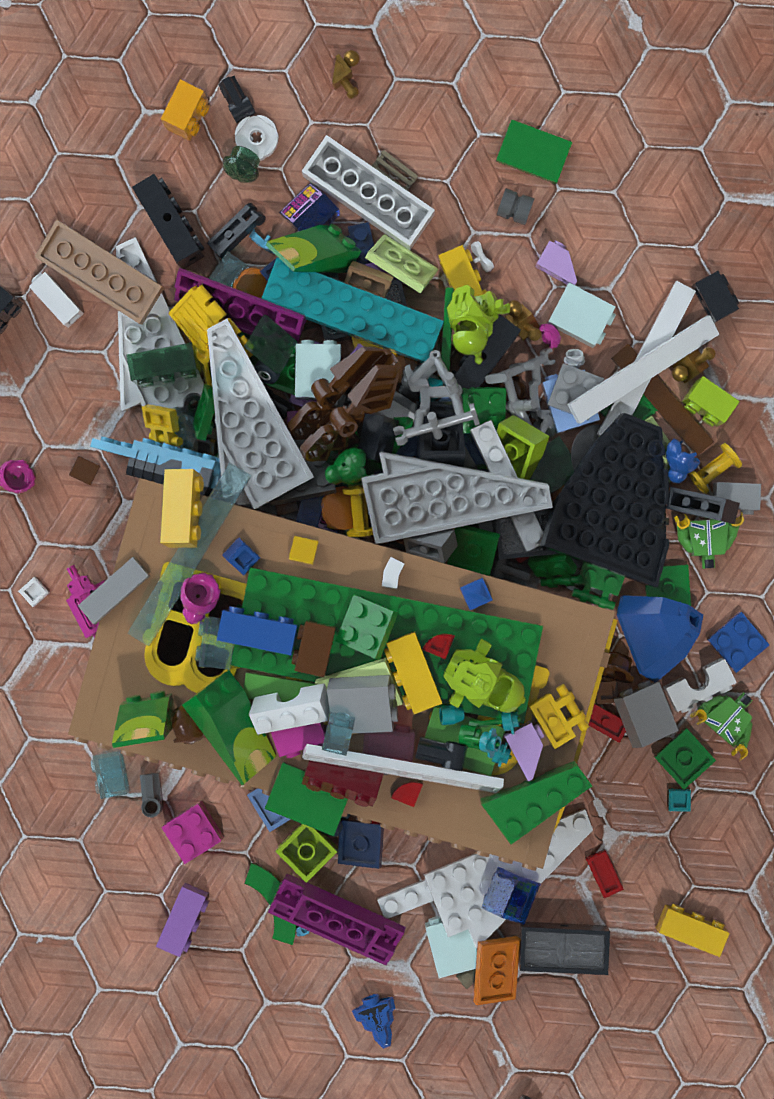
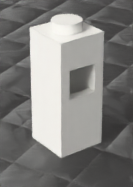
(55, 299)

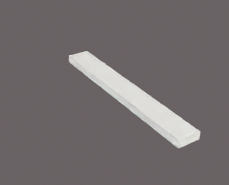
(661, 331)
(643, 369)
(404, 769)

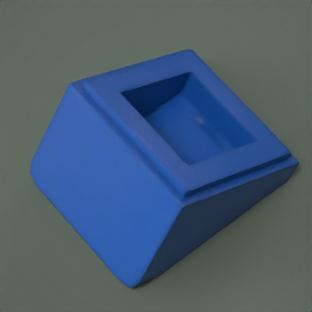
(241, 556)

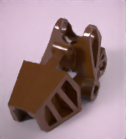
(373, 381)

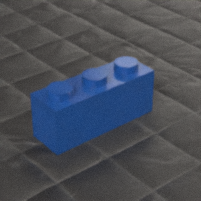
(257, 631)

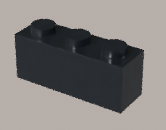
(703, 505)

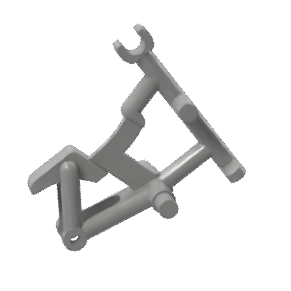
(418, 382)
(517, 407)

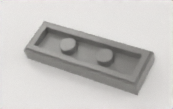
(114, 590)

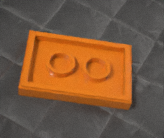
(496, 970)

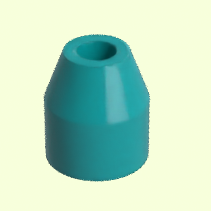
(450, 714)

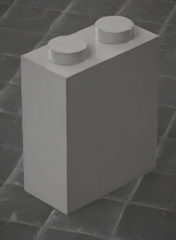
(366, 700)
(645, 714)

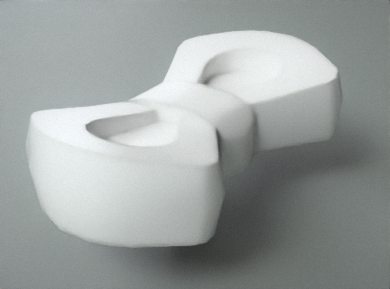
(486, 264)

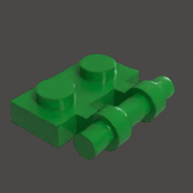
(553, 565)
(599, 579)

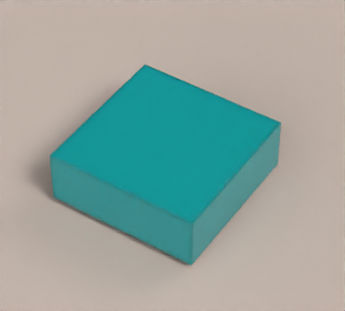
(679, 800)

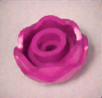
(550, 335)

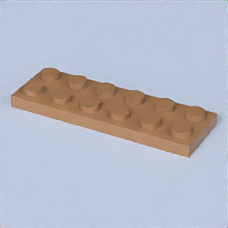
(99, 272)

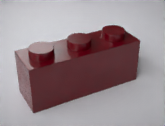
(343, 782)

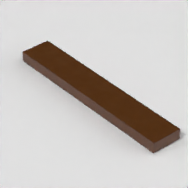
(668, 407)

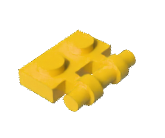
(162, 423)
(552, 720)

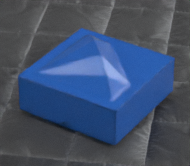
(476, 594)

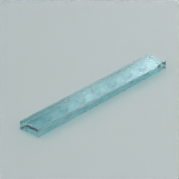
(187, 559)

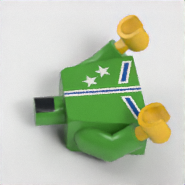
(707, 537)
(728, 720)

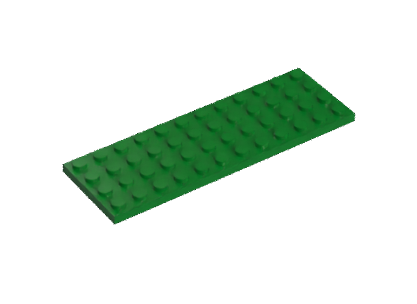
(302, 599)

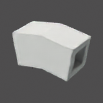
(391, 573)

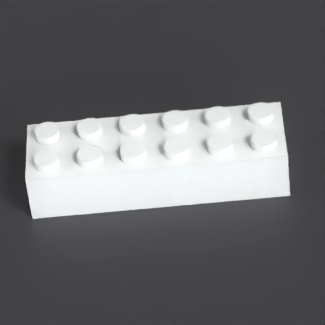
(368, 192)

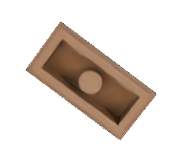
(369, 279)

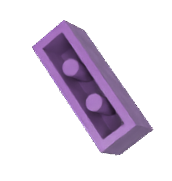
(183, 920)

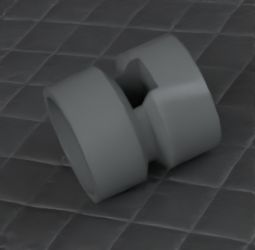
(515, 206)

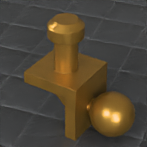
(343, 73)
(524, 320)
(692, 365)

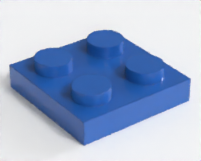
(738, 642)

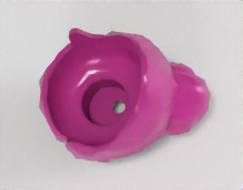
(19, 468)
(209, 592)

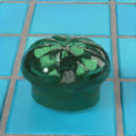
(241, 164)

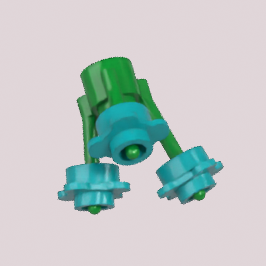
(489, 741)

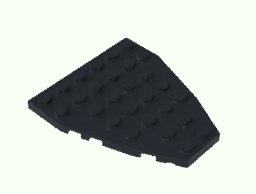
(616, 504)

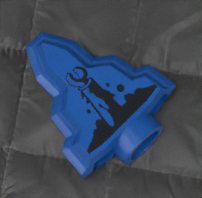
(377, 1017)

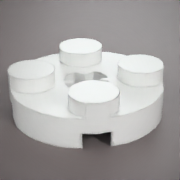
(268, 135)

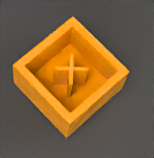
(185, 110)

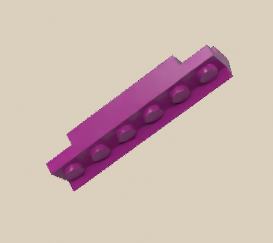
(241, 307)
(336, 919)

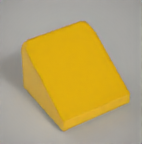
(303, 550)

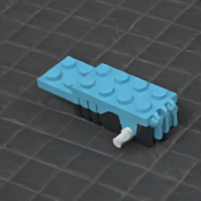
(151, 458)

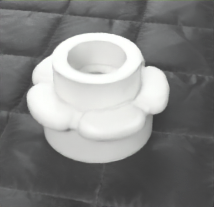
(574, 358)

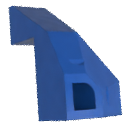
(658, 632)

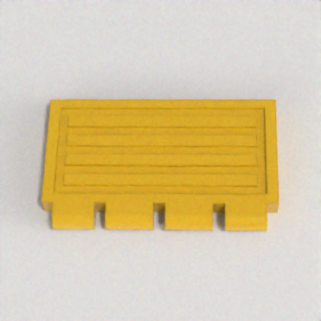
(197, 314)

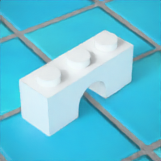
(717, 679)
(272, 714)

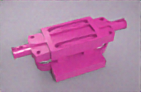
(80, 589)

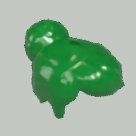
(347, 467)

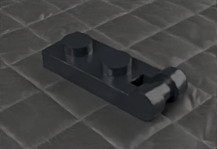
(236, 230)

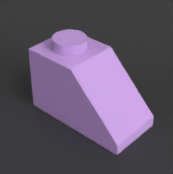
(557, 263)
(526, 747)

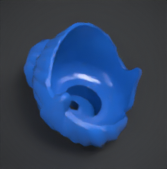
(680, 461)

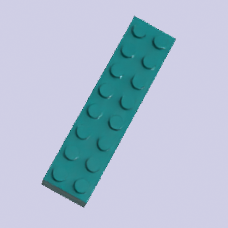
(353, 311)

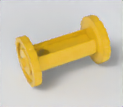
(715, 468)
(359, 512)

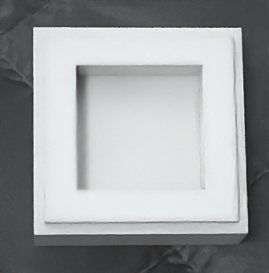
(34, 591)

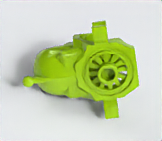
(475, 318)
(483, 682)

